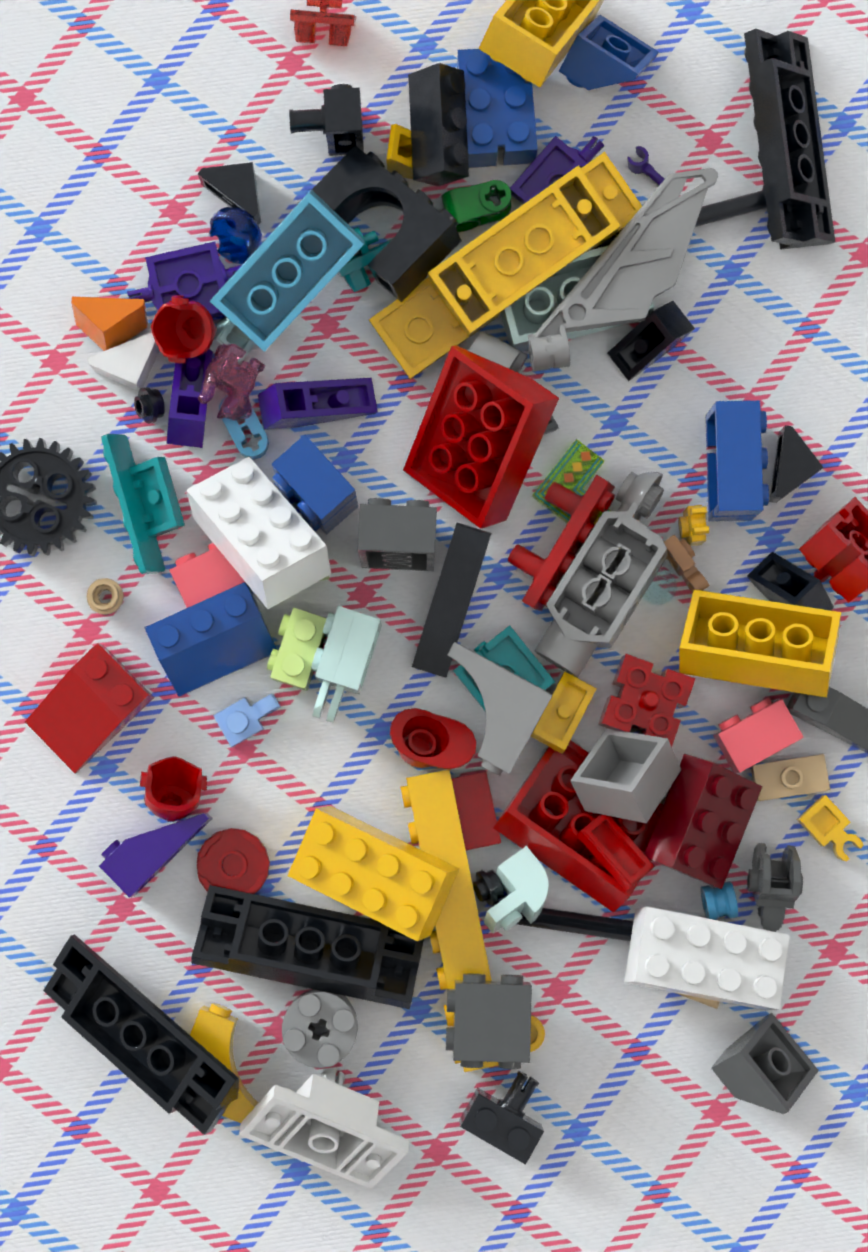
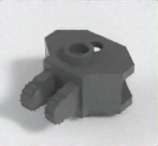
(774, 884)

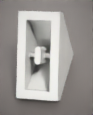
(127, 362)

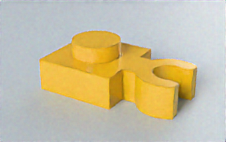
(693, 525)
(826, 824)

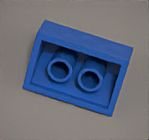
(211, 639)

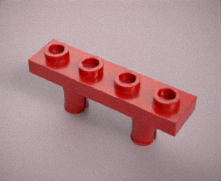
(583, 513)

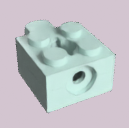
(345, 656)

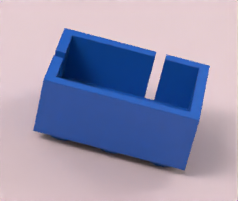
(497, 111)
(736, 468)
(315, 484)

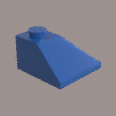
(605, 56)

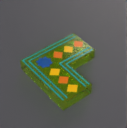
(573, 472)

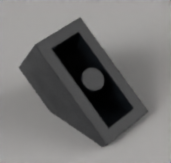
(650, 340)
(789, 584)

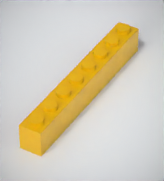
(458, 925)

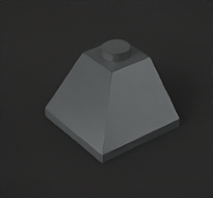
(766, 1067)

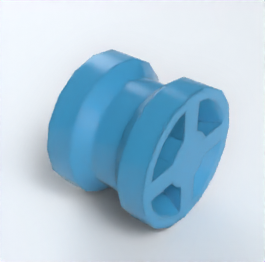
(719, 902)

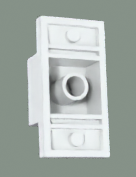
(326, 1129)

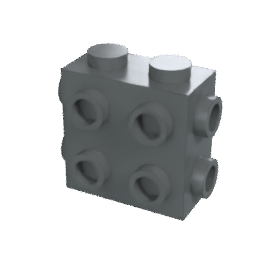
(490, 1021)

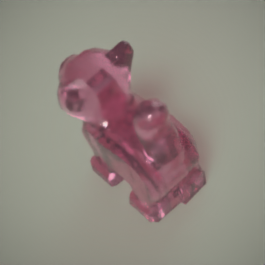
(233, 379)

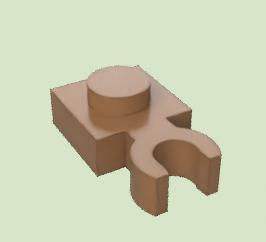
(680, 558)

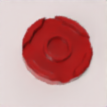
(243, 860)

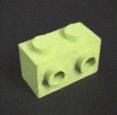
(301, 638)

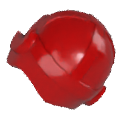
(183, 329)
(172, 788)

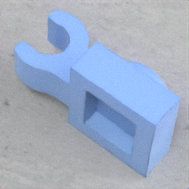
(242, 720)

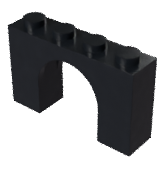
(425, 233)

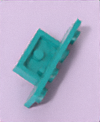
(145, 500)

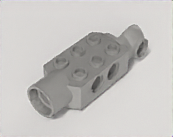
(605, 578)

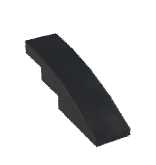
(451, 599)

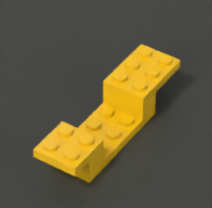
(506, 263)

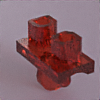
(306, 22)

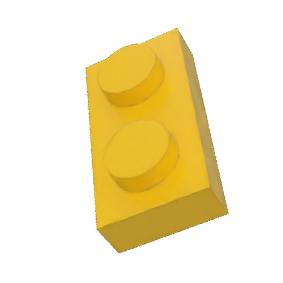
(563, 712)

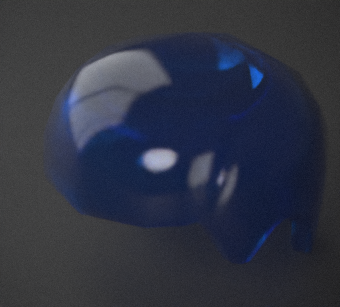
(237, 234)

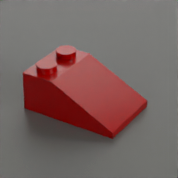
(88, 707)

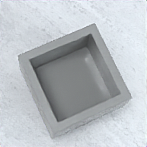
(626, 775)

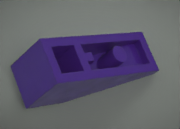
(316, 402)
(186, 413)
(144, 855)

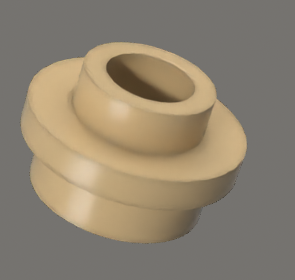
(97, 588)

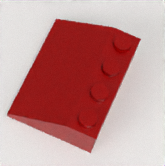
(479, 436)
(550, 815)

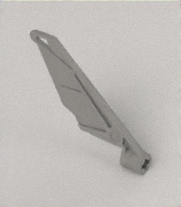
(630, 271)

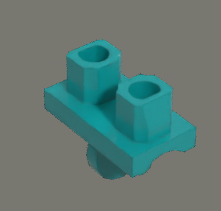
(354, 269)

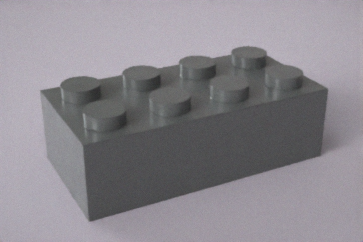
(397, 535)

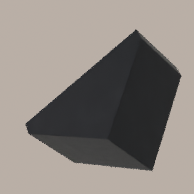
(234, 186)
(792, 464)

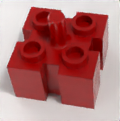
(841, 550)
(646, 699)

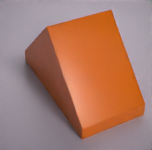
(109, 320)

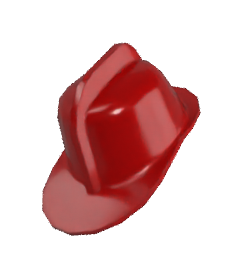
(432, 739)

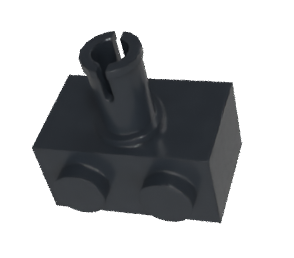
(338, 119)
(503, 1120)

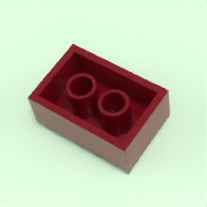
(703, 821)

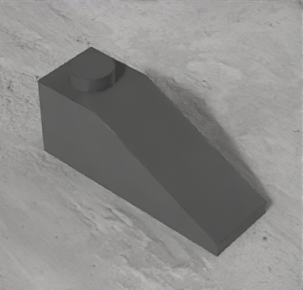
(834, 715)

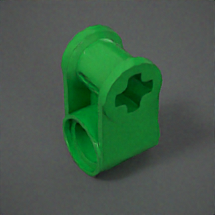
(473, 204)

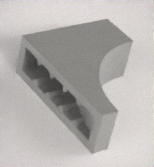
(510, 708)

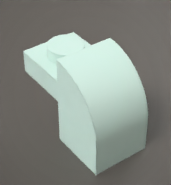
(526, 887)

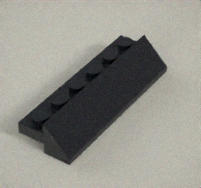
(789, 139)
(306, 947)
(140, 1037)

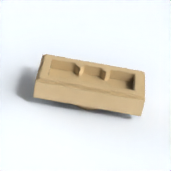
(791, 777)

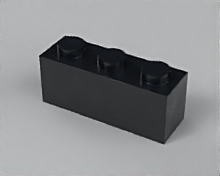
(438, 125)

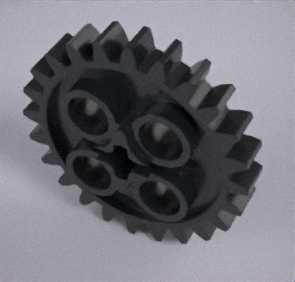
(48, 467)

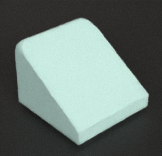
(229, 333)

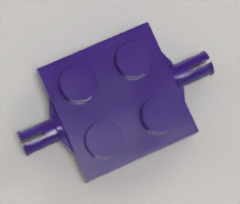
(551, 165)
(187, 272)

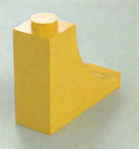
(215, 1032)

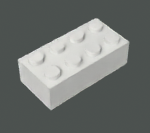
(259, 532)
(707, 958)

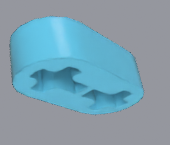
(236, 432)

